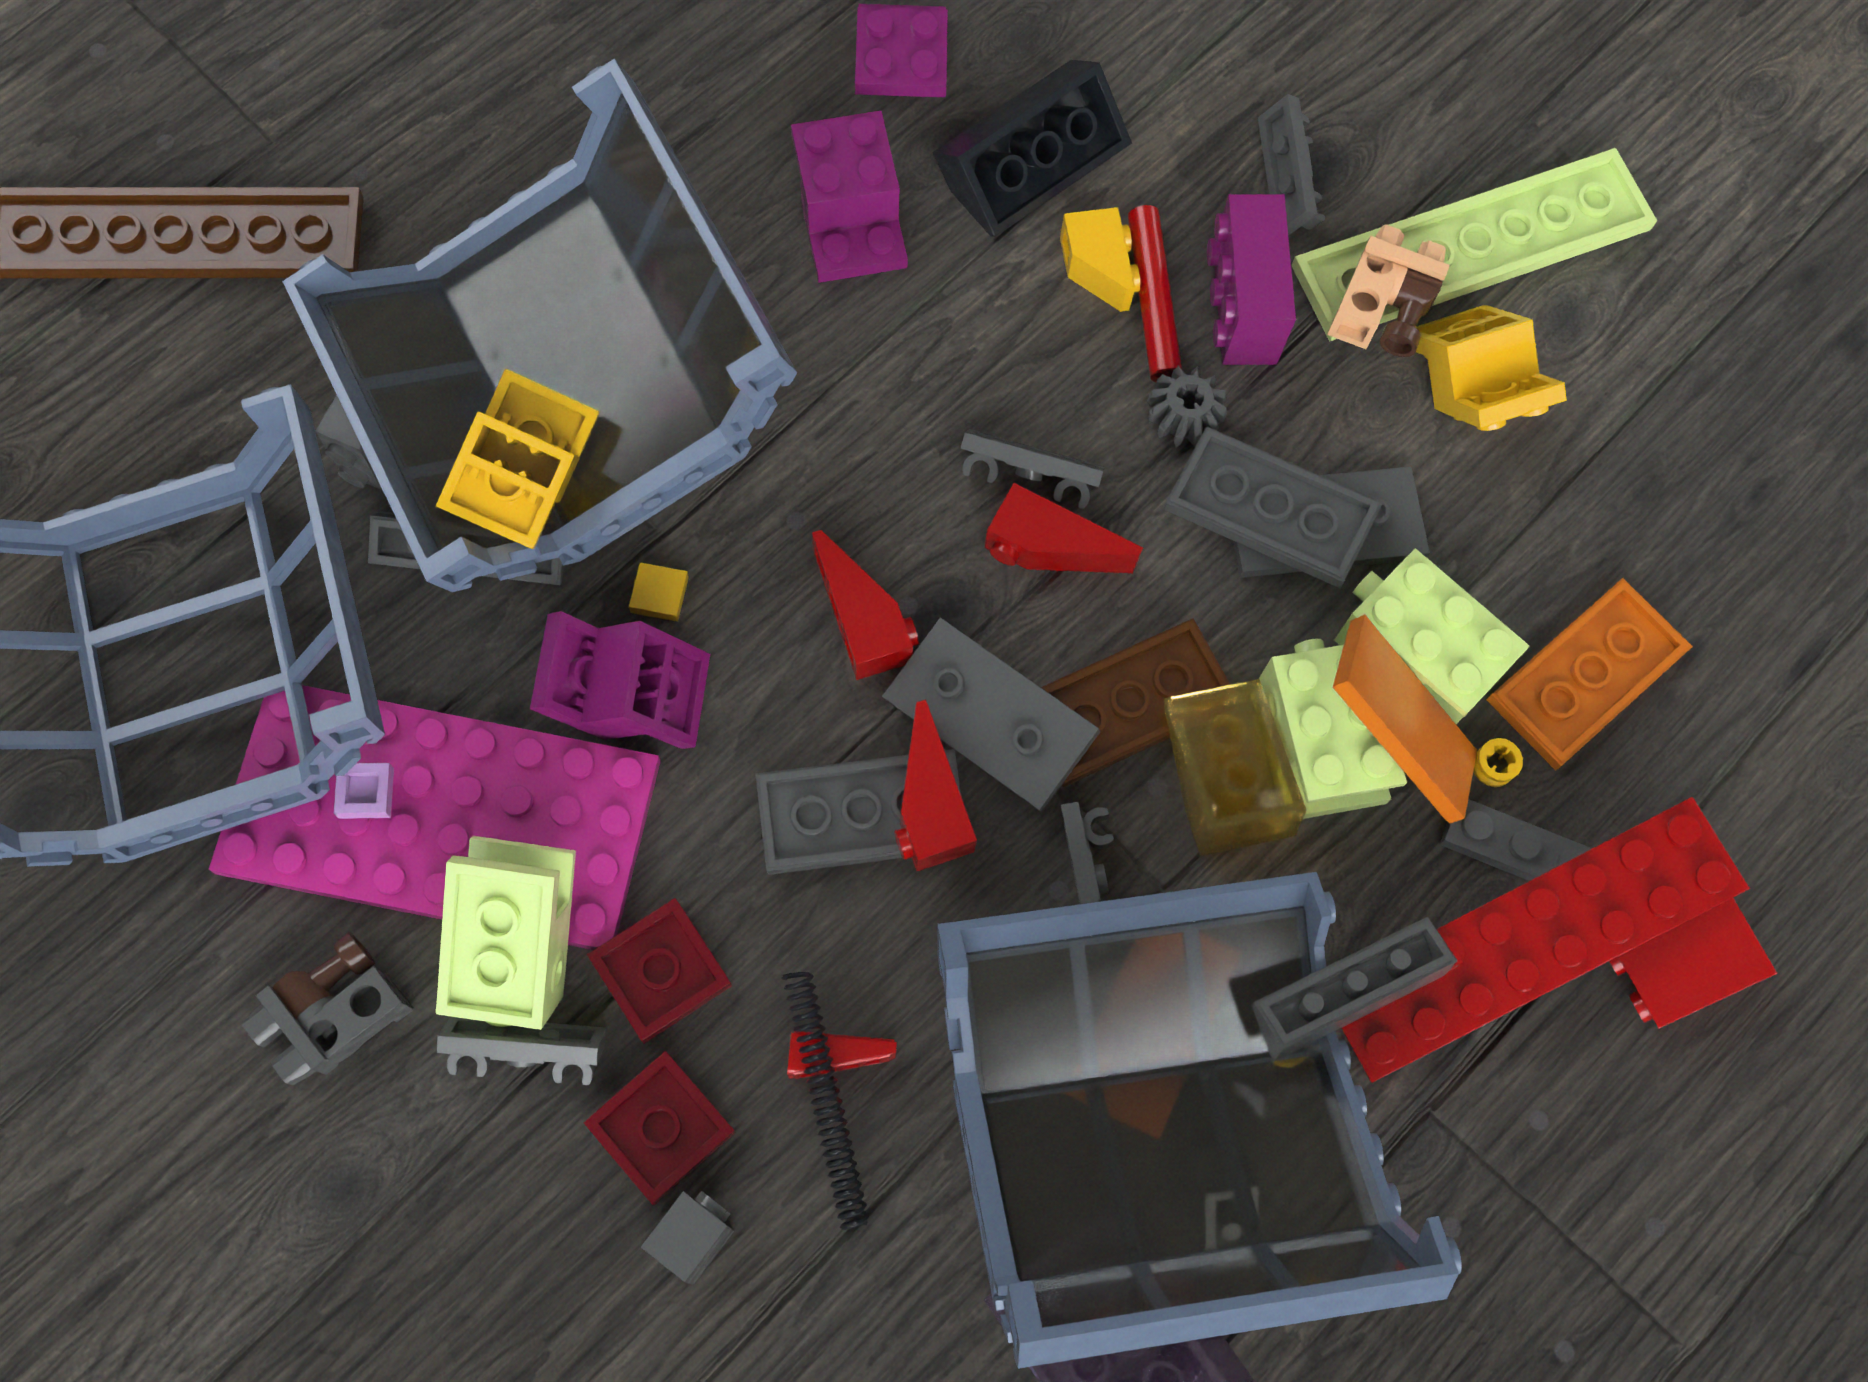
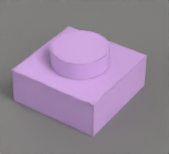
(365, 791)

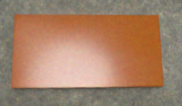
(1589, 673)
(1405, 719)

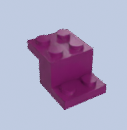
(901, 50)
(849, 196)
(620, 680)

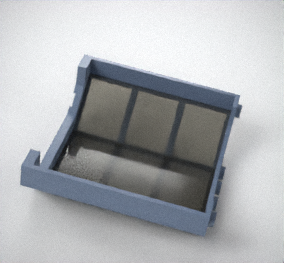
(586, 284)
(1141, 1144)

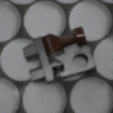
(316, 1022)

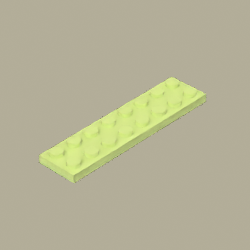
(1498, 232)

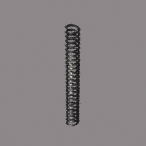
(833, 1097)

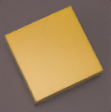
(658, 592)

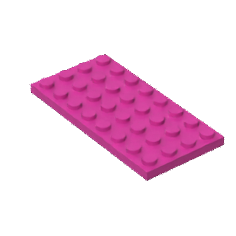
(448, 784)

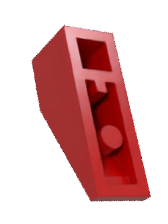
(1049, 537)
(865, 613)
(932, 811)

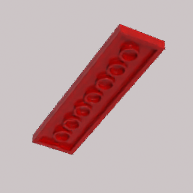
(1555, 933)

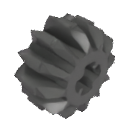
(1189, 390)

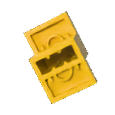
(1486, 367)
(518, 459)

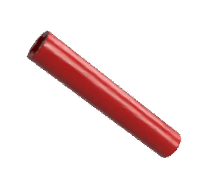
(1154, 291)

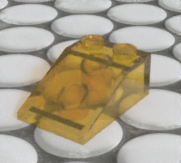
(1232, 768)

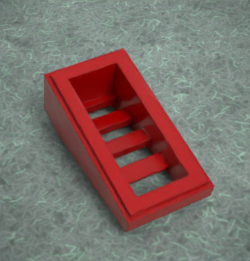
(845, 1050)

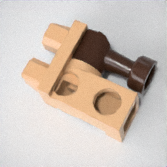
(1395, 278)

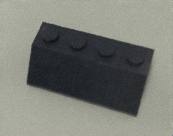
(1034, 146)

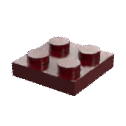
(659, 970)
(659, 1128)

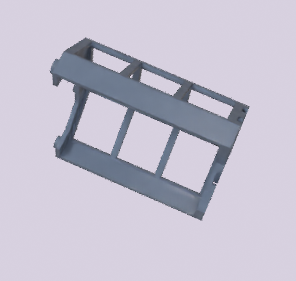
(283, 426)

